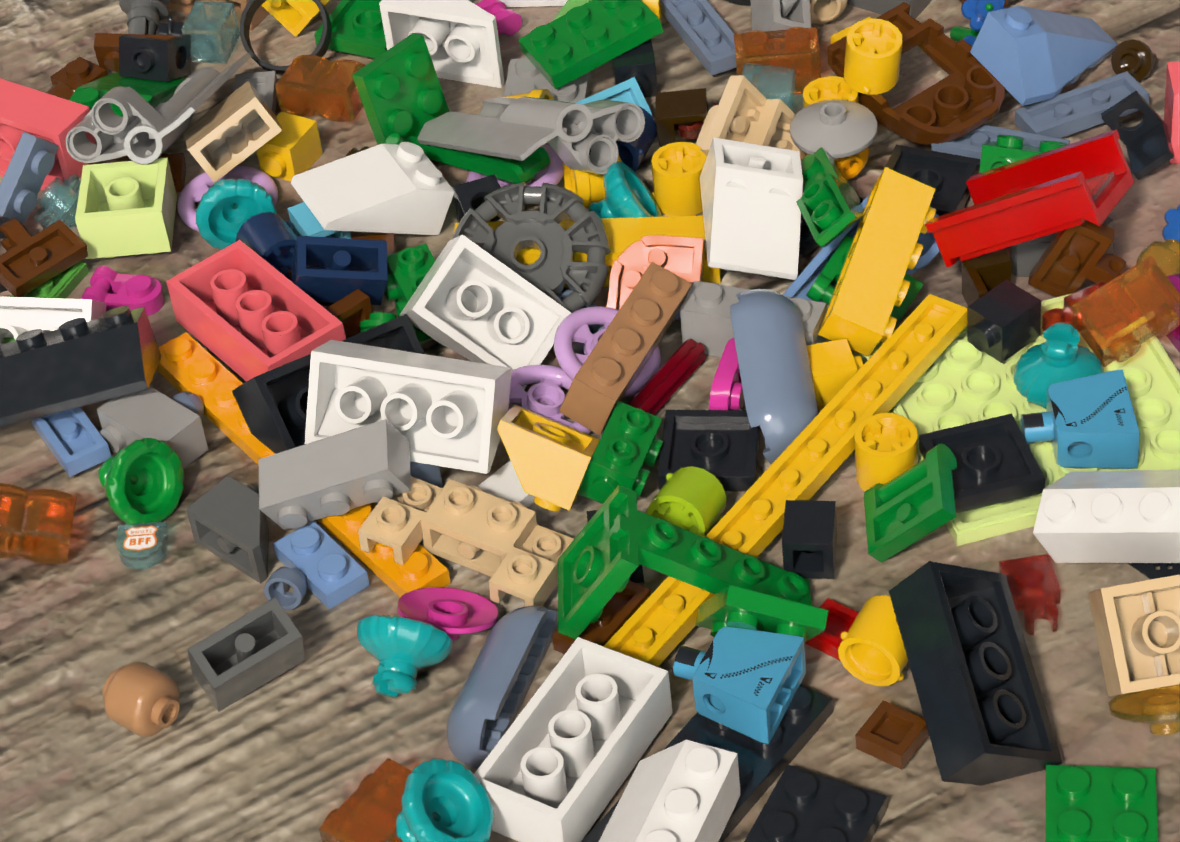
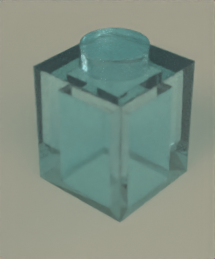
(212, 31)

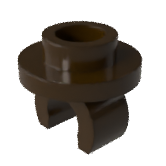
(1134, 58)

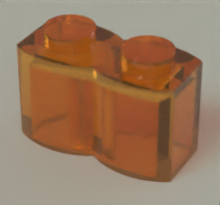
(320, 88)
(36, 524)

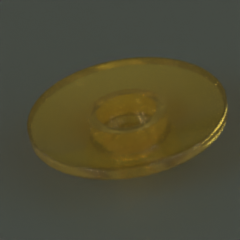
(1152, 707)

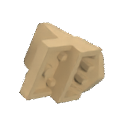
(748, 118)

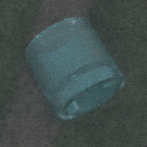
(772, 81)

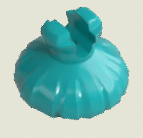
(625, 195)
(228, 207)
(1054, 362)
(402, 649)
(444, 805)

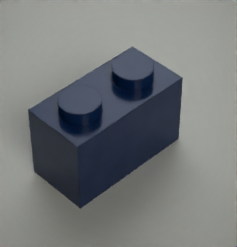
(338, 266)

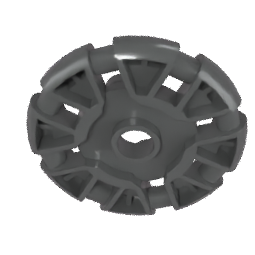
(543, 232)

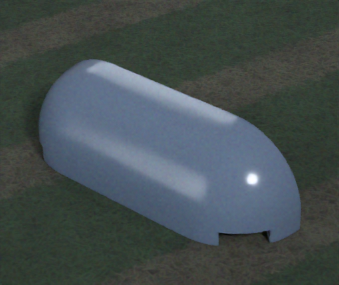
(773, 367)
(499, 682)

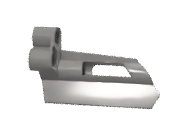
(522, 125)
(143, 130)

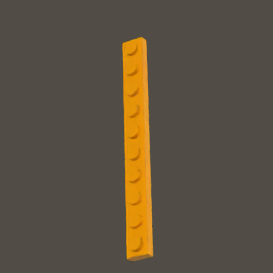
(196, 371)

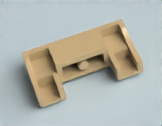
(471, 531)

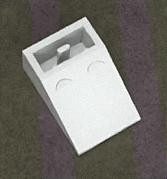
(752, 208)

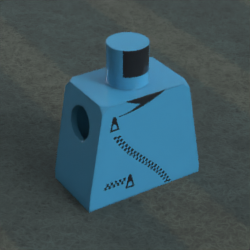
(1088, 423)
(745, 678)

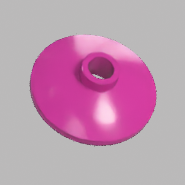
(449, 610)

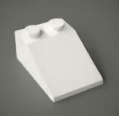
(457, 34)
(378, 191)
(484, 308)

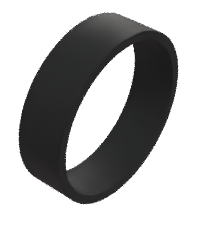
(246, 18)

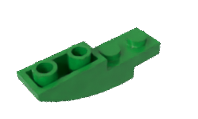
(827, 198)

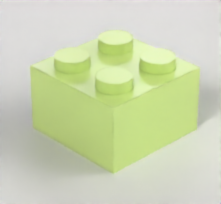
(126, 208)

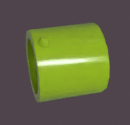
(690, 500)

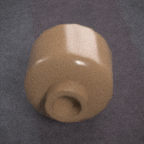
(140, 697)

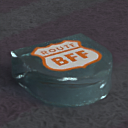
(142, 544)

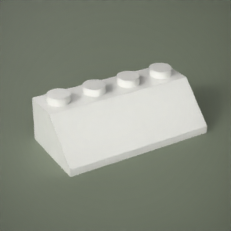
(437, 402)
(1111, 517)
(677, 796)

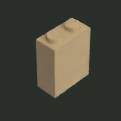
(231, 131)

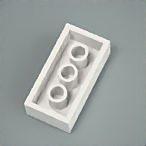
(574, 744)

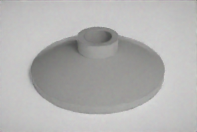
(835, 125)

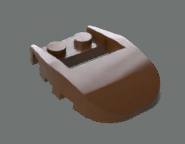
(946, 108)

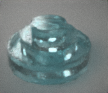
(58, 202)

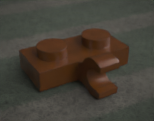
(37, 257)
(1074, 257)

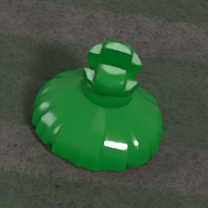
(143, 481)

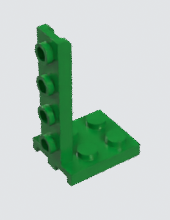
(405, 93)
(622, 538)

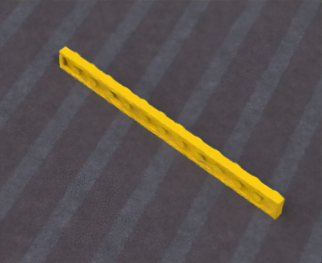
(798, 471)

